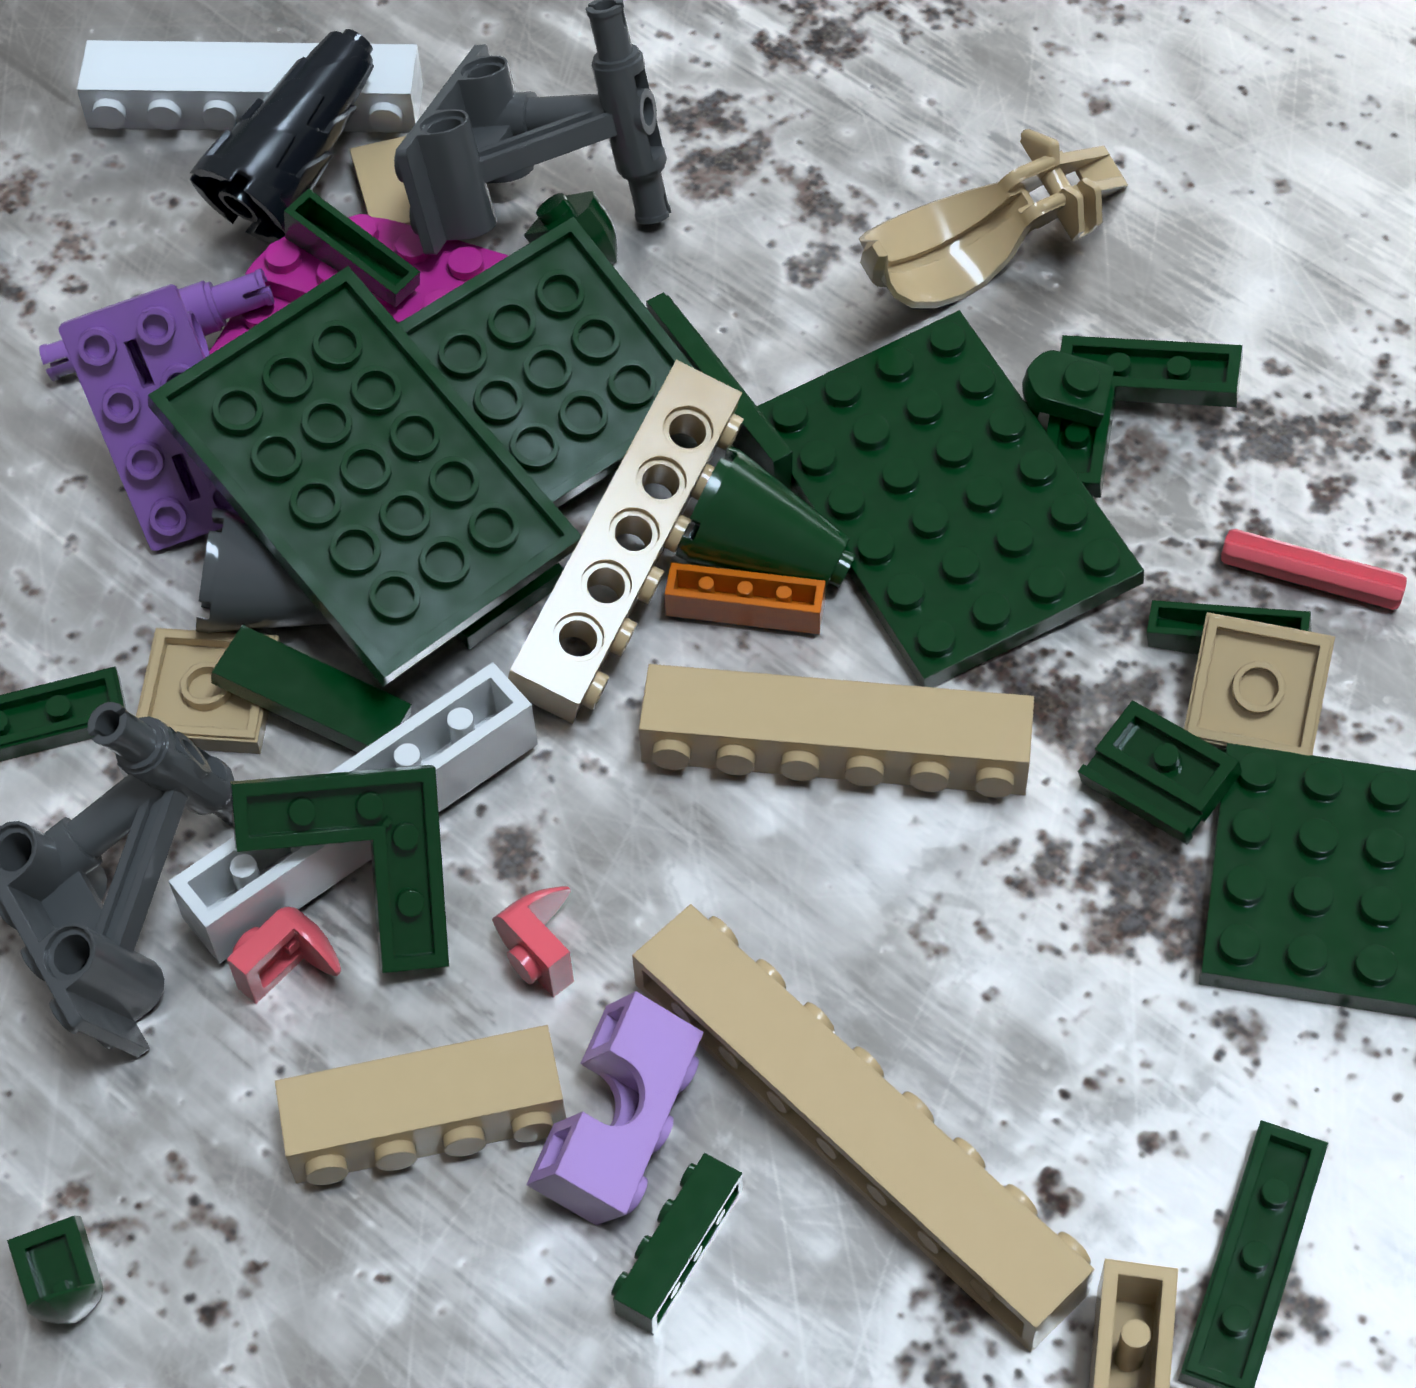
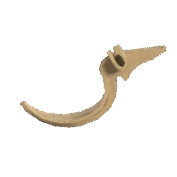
(967, 238)

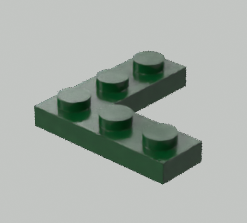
(1144, 373)
(379, 805)

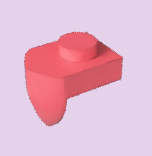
(531, 945)
(275, 948)

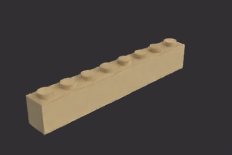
(866, 1128)

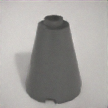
(247, 583)

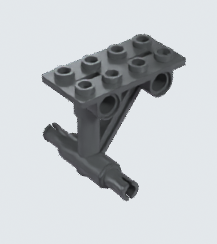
(491, 134)
(57, 885)

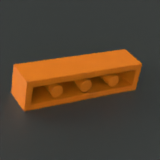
(745, 598)

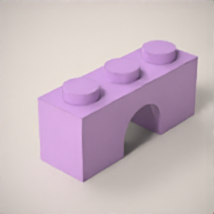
(646, 1063)

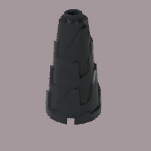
(286, 137)

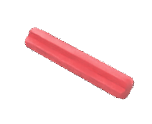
(1313, 569)

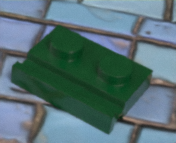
(1160, 771)

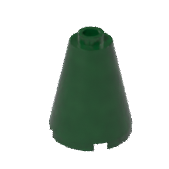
(762, 527)

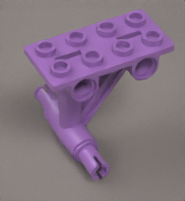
(125, 356)

